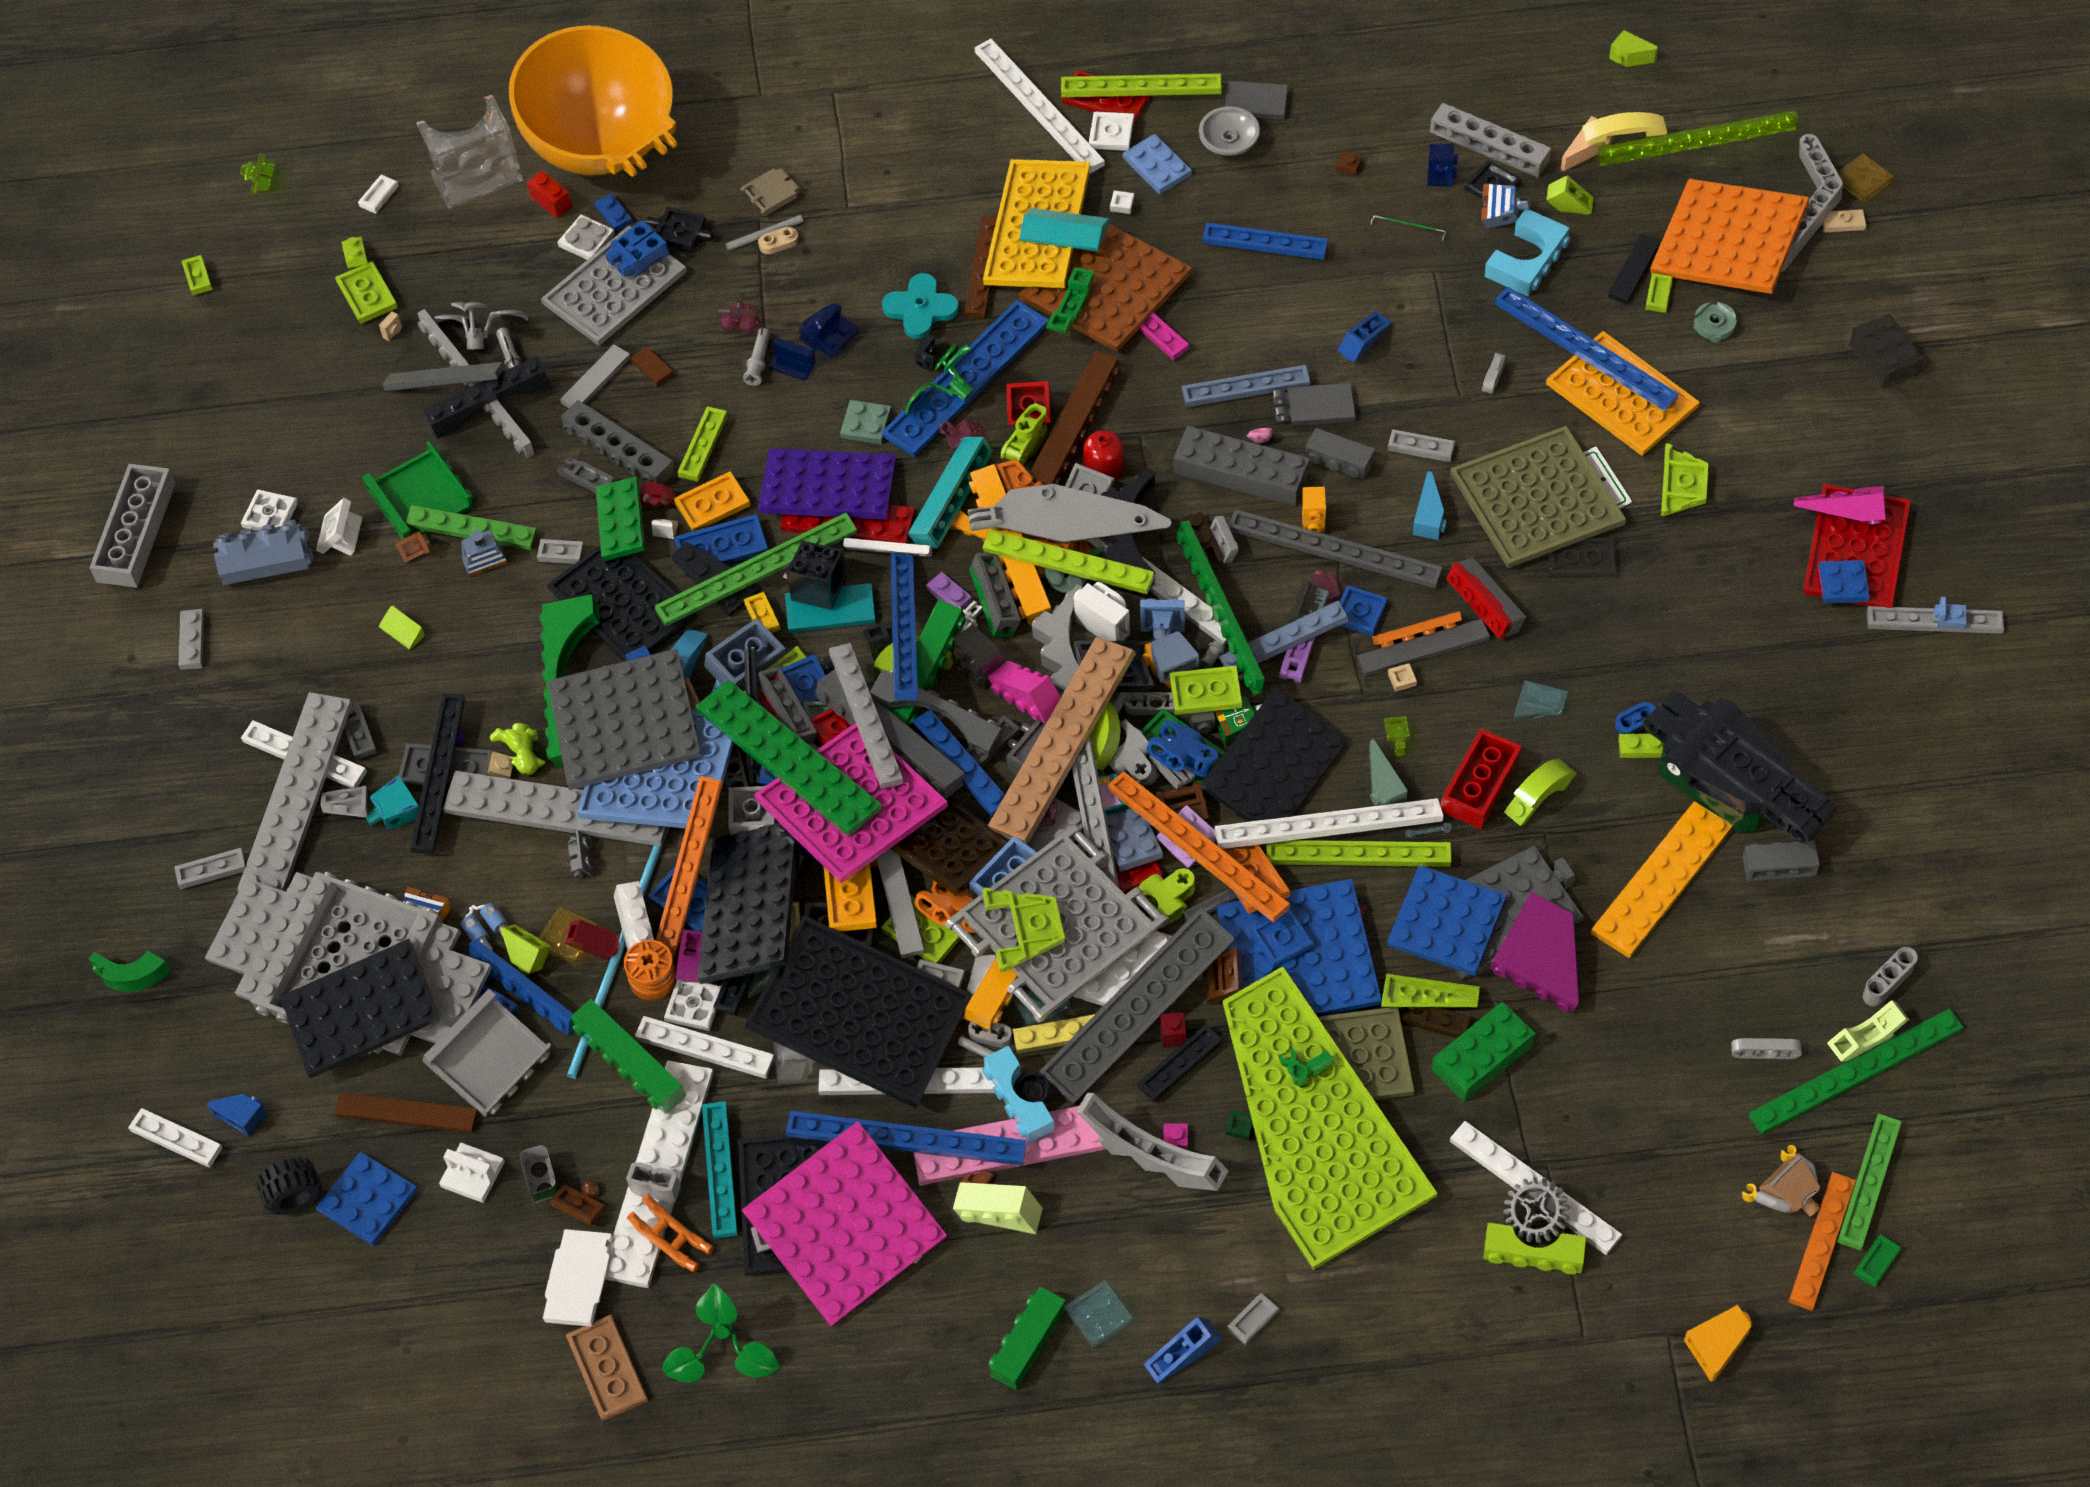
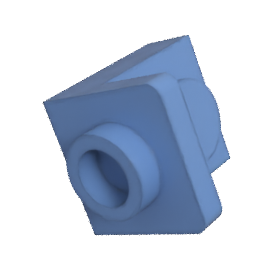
(1950, 614)

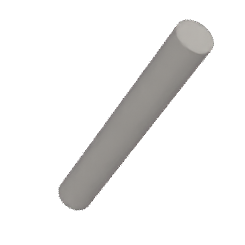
(976, 1048)

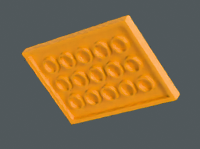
(1616, 406)

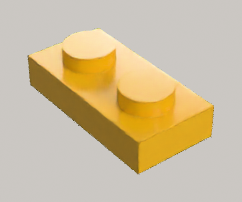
(759, 608)

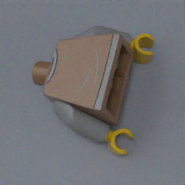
(1789, 1186)

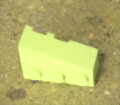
(998, 1206)

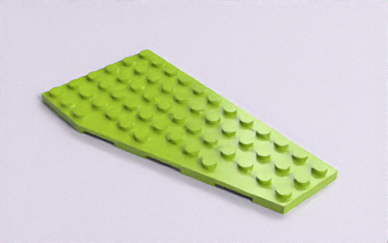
(1323, 1145)

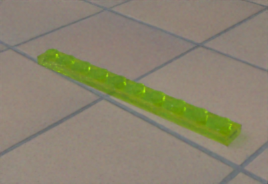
(1697, 138)

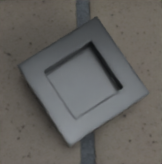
(1564, 873)

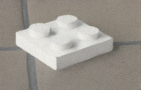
(1111, 131)

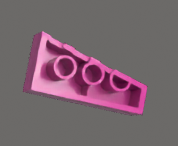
(1025, 689)

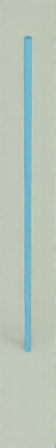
(614, 961)

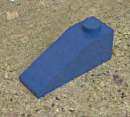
(1363, 336)
(1183, 1349)

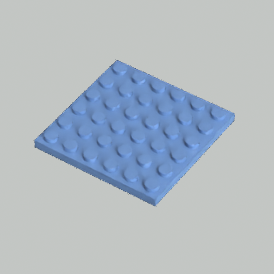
(660, 794)

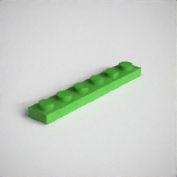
(463, 525)
(1869, 1182)

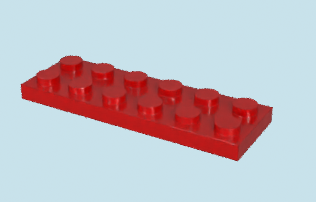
(892, 529)

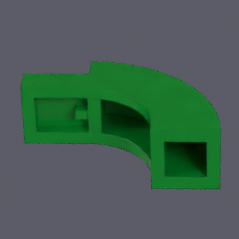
(133, 976)

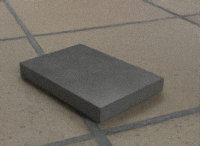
(1259, 99)

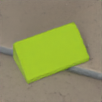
(401, 628)

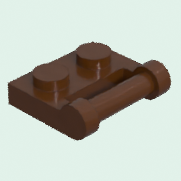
(1197, 805)
(1229, 976)

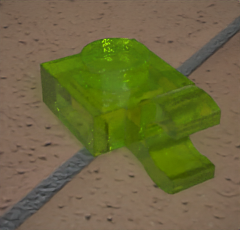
(1397, 730)

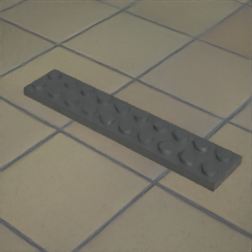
(1136, 1006)

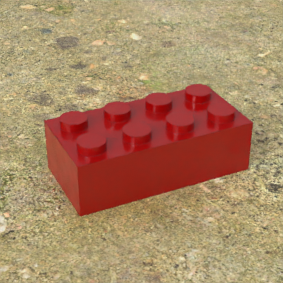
(1481, 778)

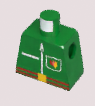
(1233, 721)

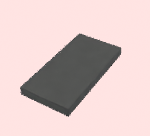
(465, 760)

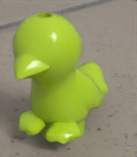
(520, 741)

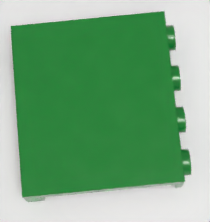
(422, 483)

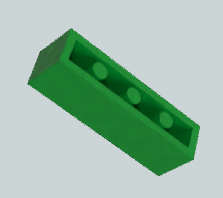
(1027, 1337)

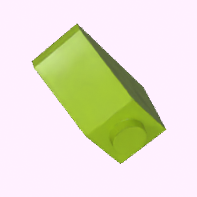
(1632, 50)
(1569, 196)
(525, 949)

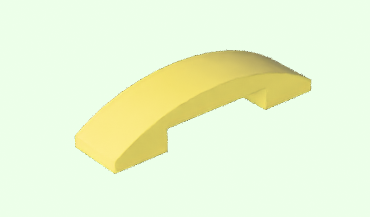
(1624, 124)

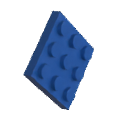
(366, 1199)

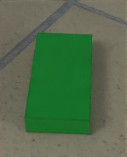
(1877, 1260)

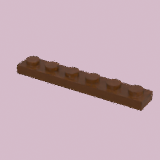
(979, 293)

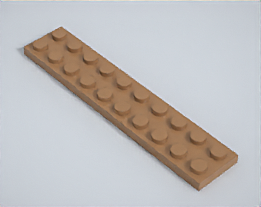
(1061, 740)

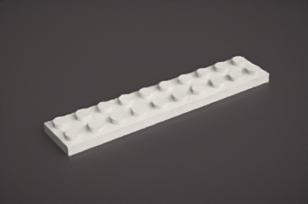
(663, 1146)

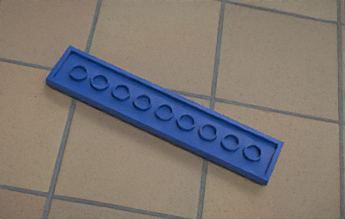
(978, 367)

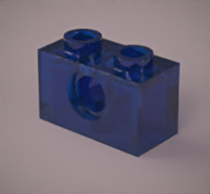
(1441, 165)

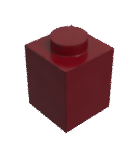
(1172, 1029)

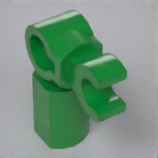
(1301, 1073)

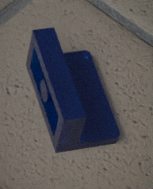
(792, 359)

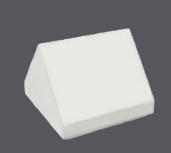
(664, 528)

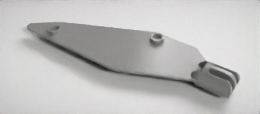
(1065, 514)

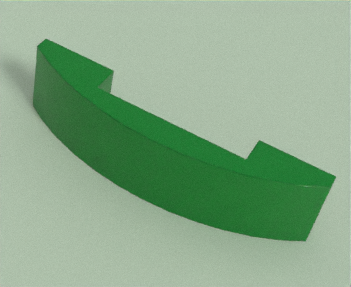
(1073, 301)

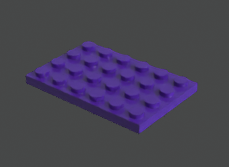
(827, 483)

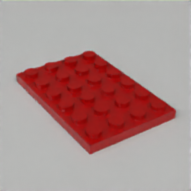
(1855, 540)

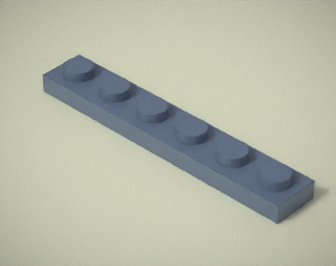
(1244, 386)
(1292, 634)

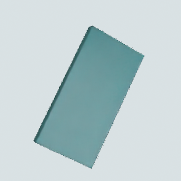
(851, 608)

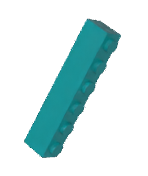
(950, 492)

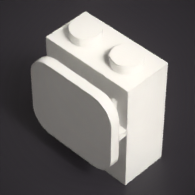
(1102, 612)

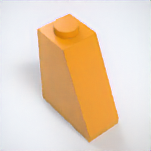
(1718, 1340)

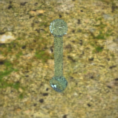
(1445, 828)

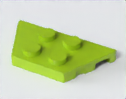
(1683, 481)

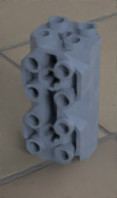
(263, 552)

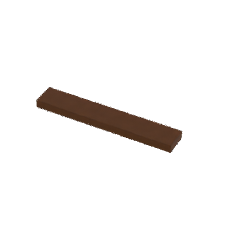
(406, 1112)

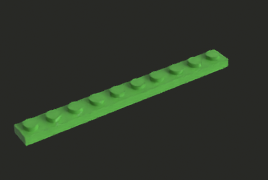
(751, 571)

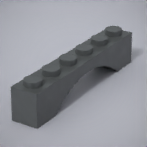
(979, 733)

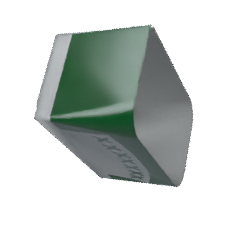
(530, 1157)

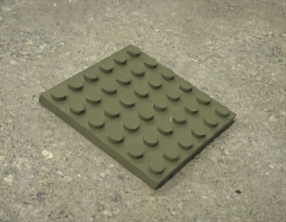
(1537, 496)

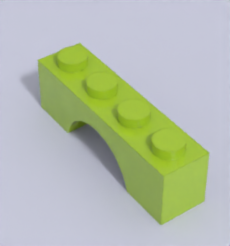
(1563, 1255)

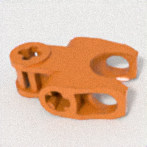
(944, 904)

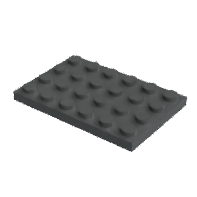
(1518, 878)

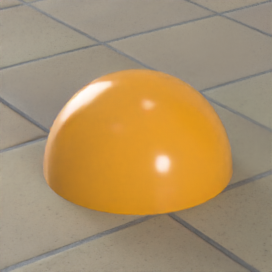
(592, 100)

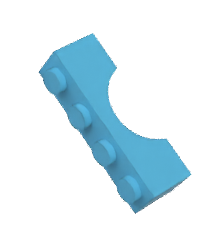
(1031, 1117)

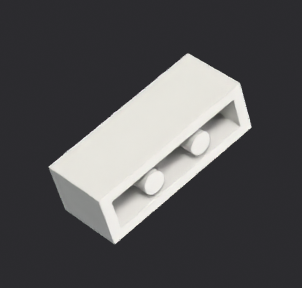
(632, 913)

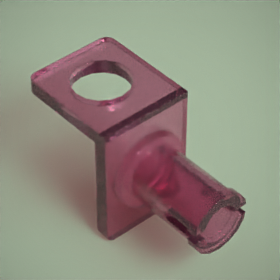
(964, 429)

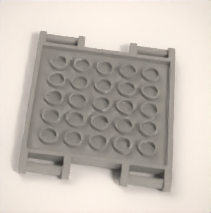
(1094, 914)

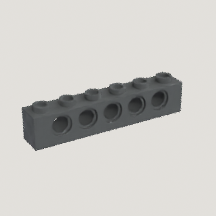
(617, 444)

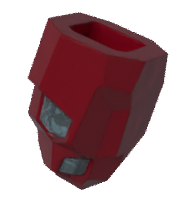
(656, 495)

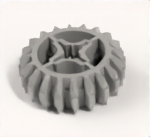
(1555, 1221)

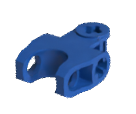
(1183, 750)

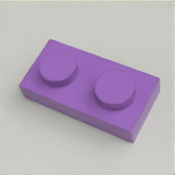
(948, 591)

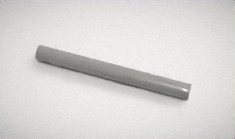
(756, 235)

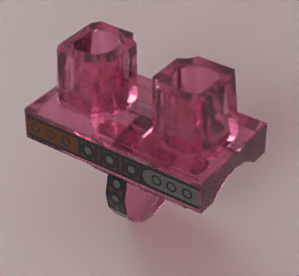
(738, 312)

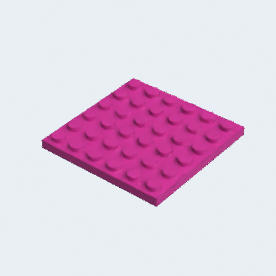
(902, 812)
(844, 1223)

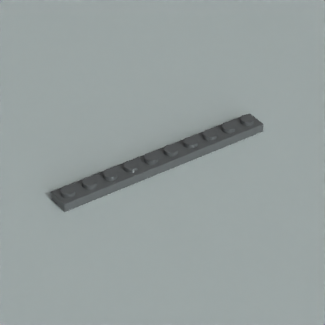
(1335, 549)

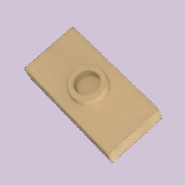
(1844, 221)

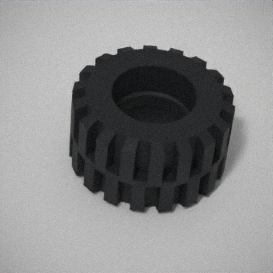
(289, 1186)

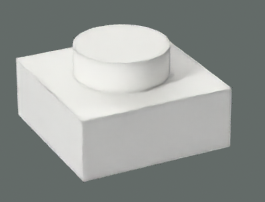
(1122, 202)

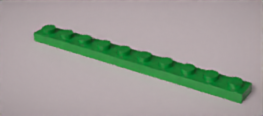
(1221, 609)
(1855, 1071)

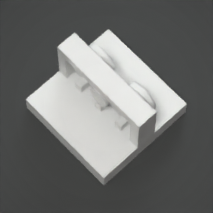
(339, 529)
(470, 1171)

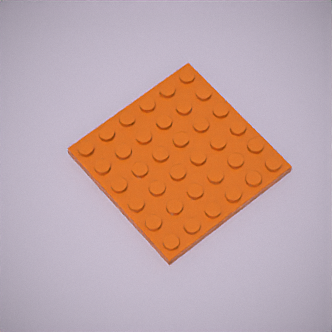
(1730, 235)

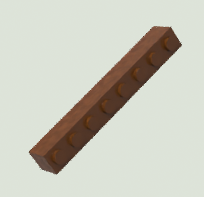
(1075, 419)

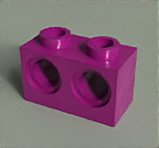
(689, 956)

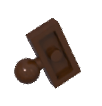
(578, 1204)

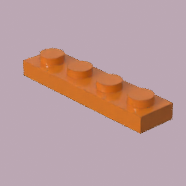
(1426, 627)

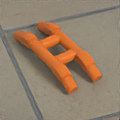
(684, 1234)

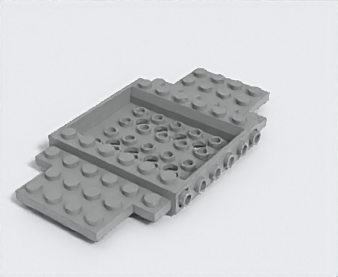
(286, 936)

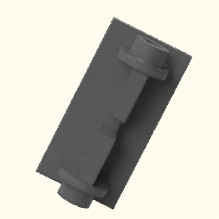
(580, 847)

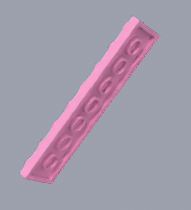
(1070, 1138)

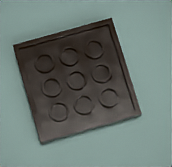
(951, 847)

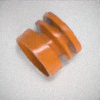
(650, 970)

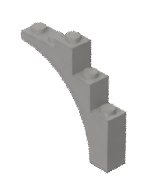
(1055, 633)
(1151, 1153)

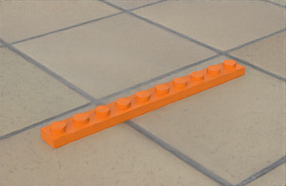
(1199, 847)

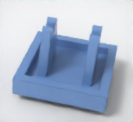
(1162, 614)

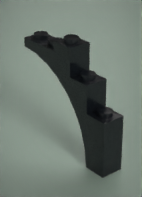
(1122, 547)

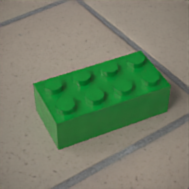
(1483, 1051)

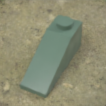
(1385, 783)

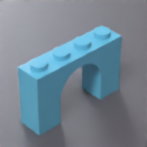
(1526, 274)

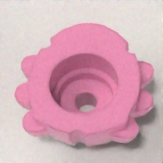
(1260, 435)

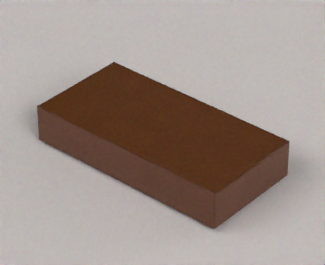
(652, 366)

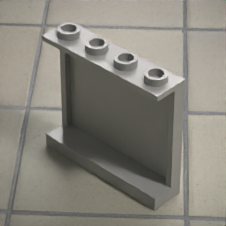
(486, 1054)

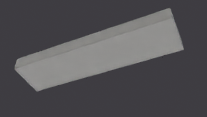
(596, 376)

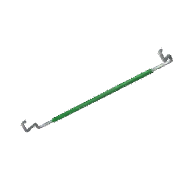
(1426, 227)

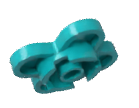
(920, 306)

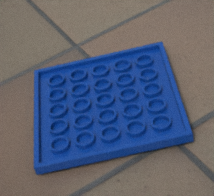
(1338, 969)

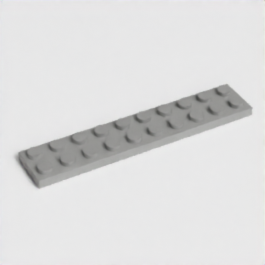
(297, 791)
(537, 807)

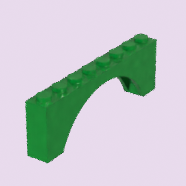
(563, 628)

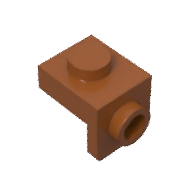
(413, 546)

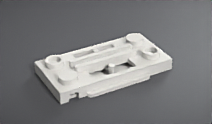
(577, 1277)

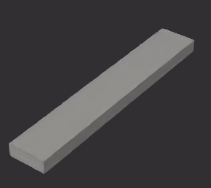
(1923, 620)
(900, 904)

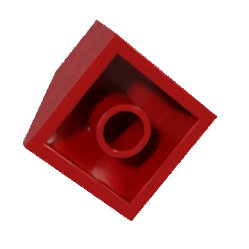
(1023, 395)

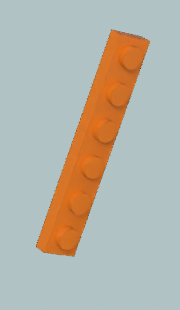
(1822, 1241)

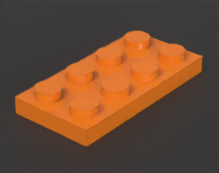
(1258, 864)

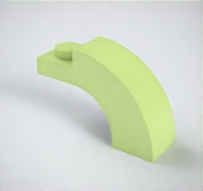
(1869, 1034)

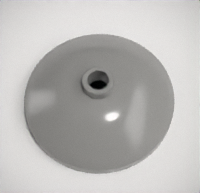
(1229, 130)

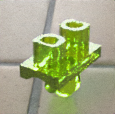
(263, 167)

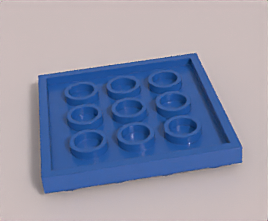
(1446, 920)

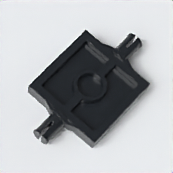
(680, 228)

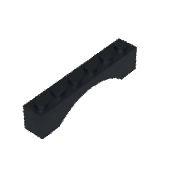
(520, 379)

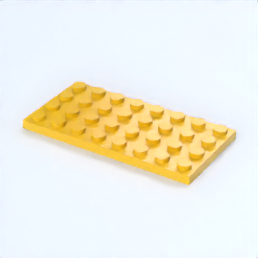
(1036, 185)

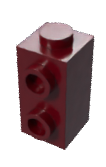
(592, 939)

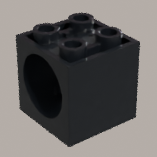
(816, 575)

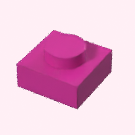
(1176, 1135)

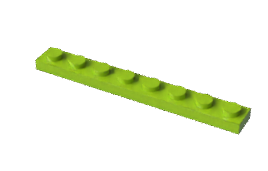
(1140, 85)
(1068, 561)
(1360, 853)

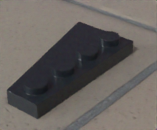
(702, 566)

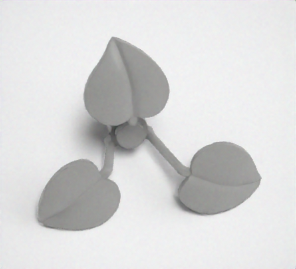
(475, 336)

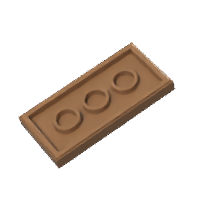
(606, 1368)

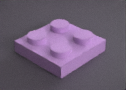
(1199, 824)

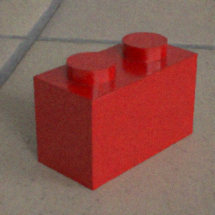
(549, 194)

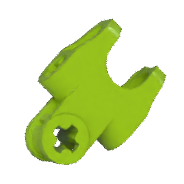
(1026, 437)
(1169, 893)

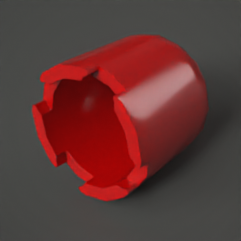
(1105, 453)

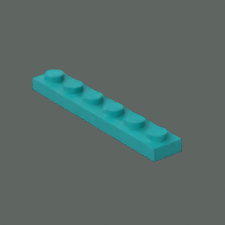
(719, 1170)

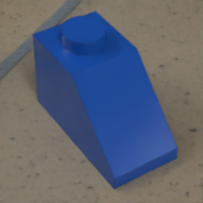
(239, 1112)

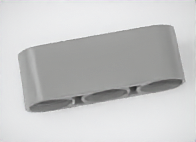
(1886, 985)

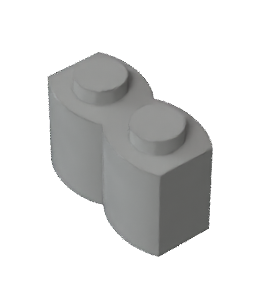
(658, 1182)

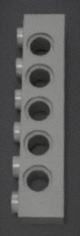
(1490, 140)

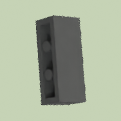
(1339, 454)
(1780, 860)

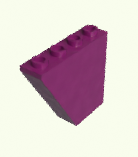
(1541, 953)

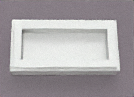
(378, 194)

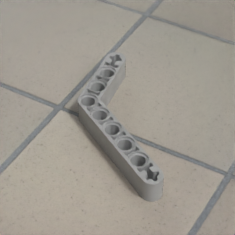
(1823, 200)

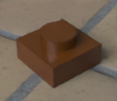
(1349, 162)

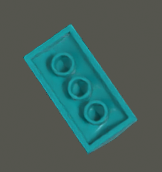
(1063, 229)

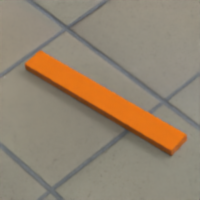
(689, 863)

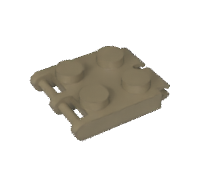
(771, 190)

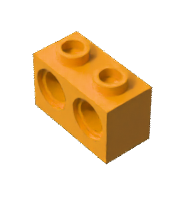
(1314, 509)

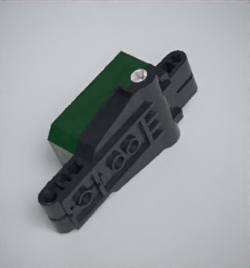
(1734, 768)

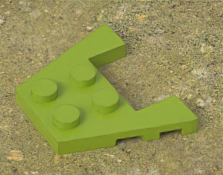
(1035, 923)

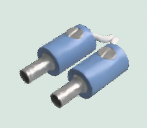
(492, 917)

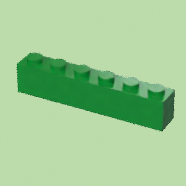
(932, 651)
(628, 1056)

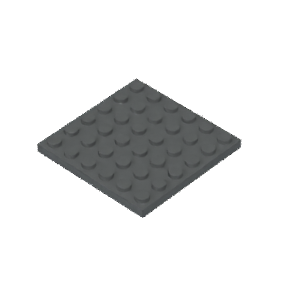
(623, 719)

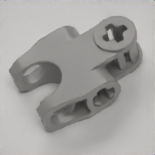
(1133, 756)

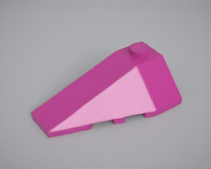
(1862, 505)

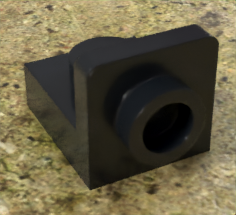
(925, 353)
(877, 639)

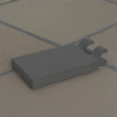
(1315, 404)

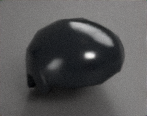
(1034, 1088)

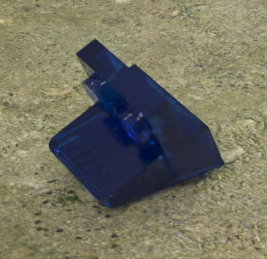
(827, 330)

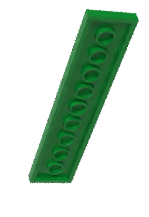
(789, 758)

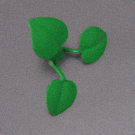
(958, 384)
(719, 1309)

